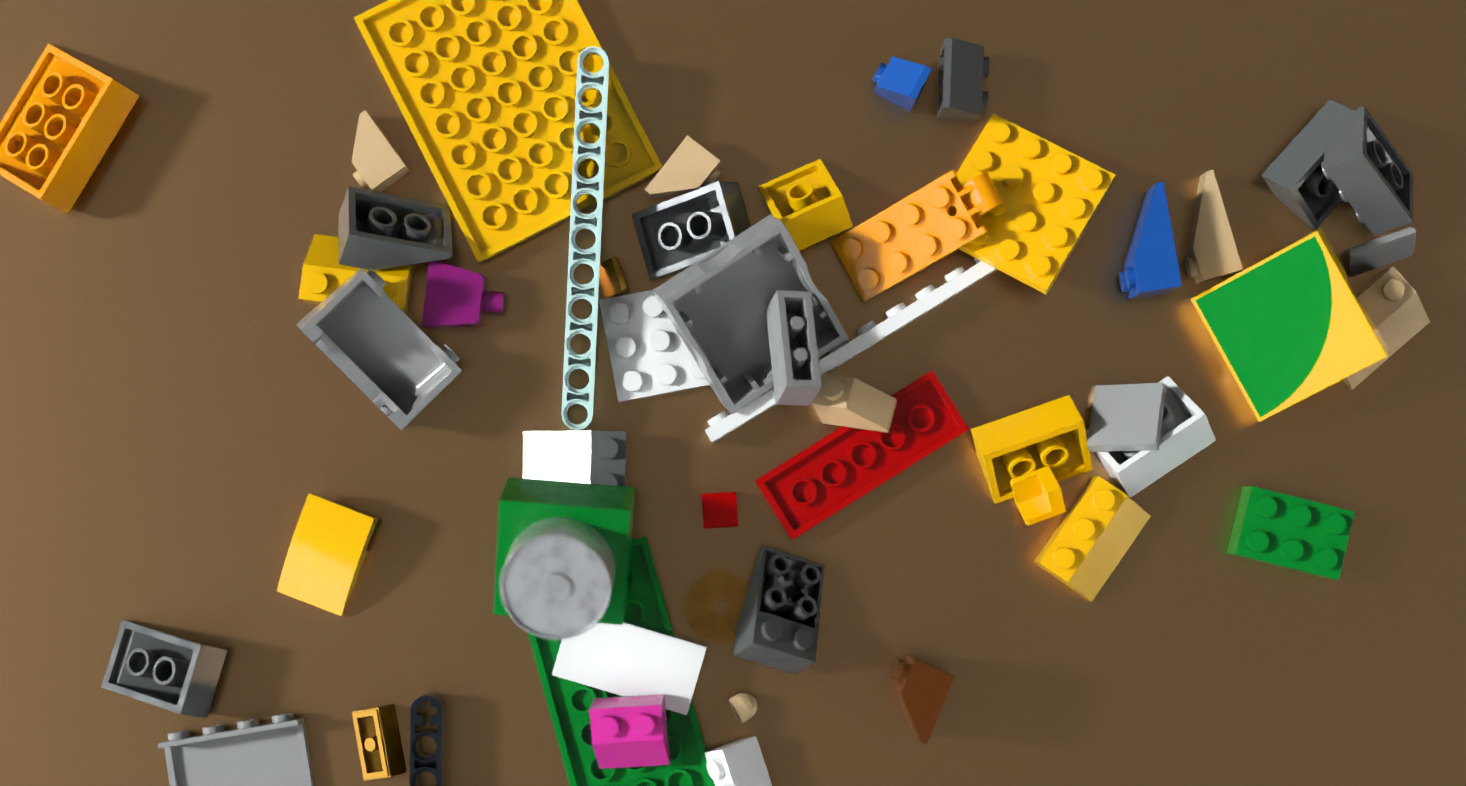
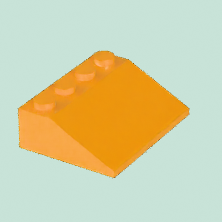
(61, 127)

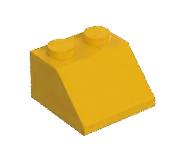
(807, 204)

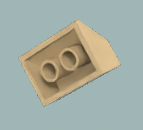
(1394, 311)

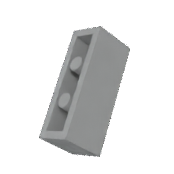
(793, 348)

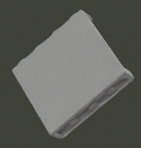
(241, 756)

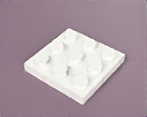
(646, 348)

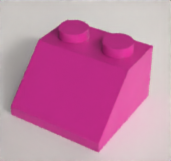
(630, 731)

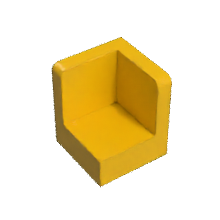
(1037, 495)

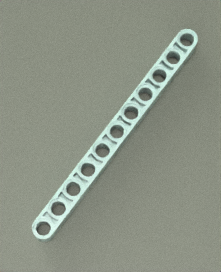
(580, 221)

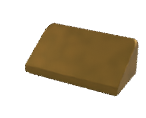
(379, 742)

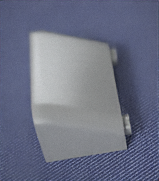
(380, 347)

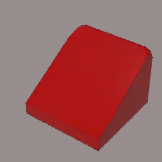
(719, 510)

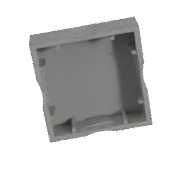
(723, 307)

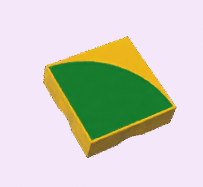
(1290, 325)

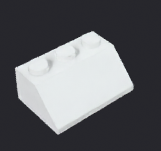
(1183, 435)

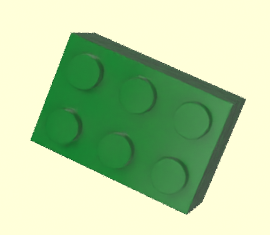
(1291, 532)

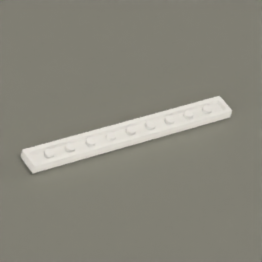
(867, 336)

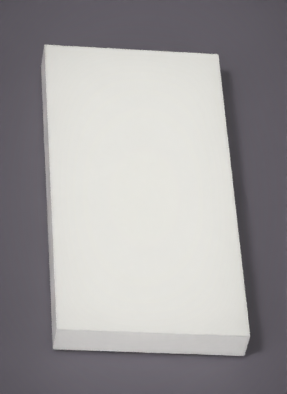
(632, 663)

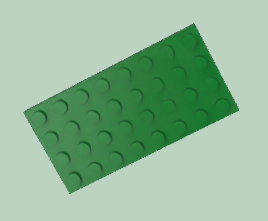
(571, 701)

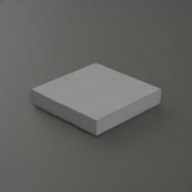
(1126, 417)

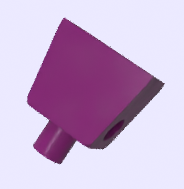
(457, 298)

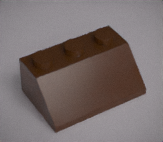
(922, 693)

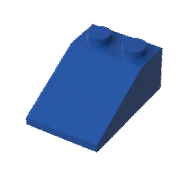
(1151, 255)

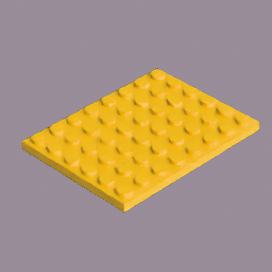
(496, 109)

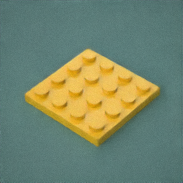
(1045, 198)

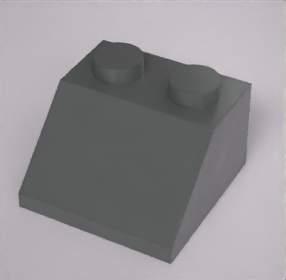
(961, 81)

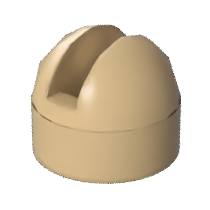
(743, 706)

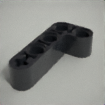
(419, 760)

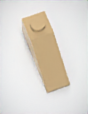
(1210, 241)

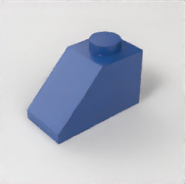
(901, 82)

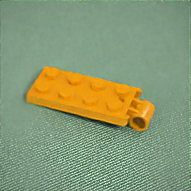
(916, 232)

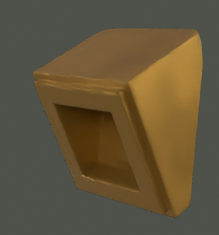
(612, 278)

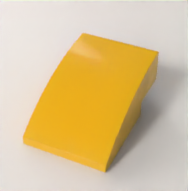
(326, 554)

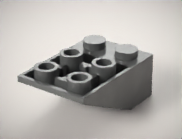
(781, 612)

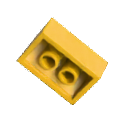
(324, 275)
(1032, 440)
(1092, 537)

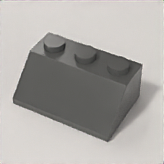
(1297, 172)
(1369, 173)

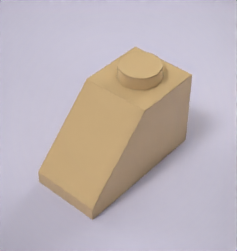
(375, 157)
(685, 171)
(853, 404)

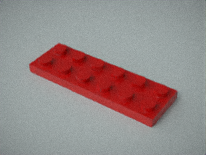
(859, 460)

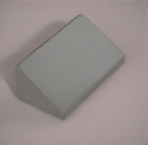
(1379, 252)

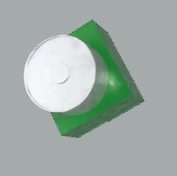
(563, 555)

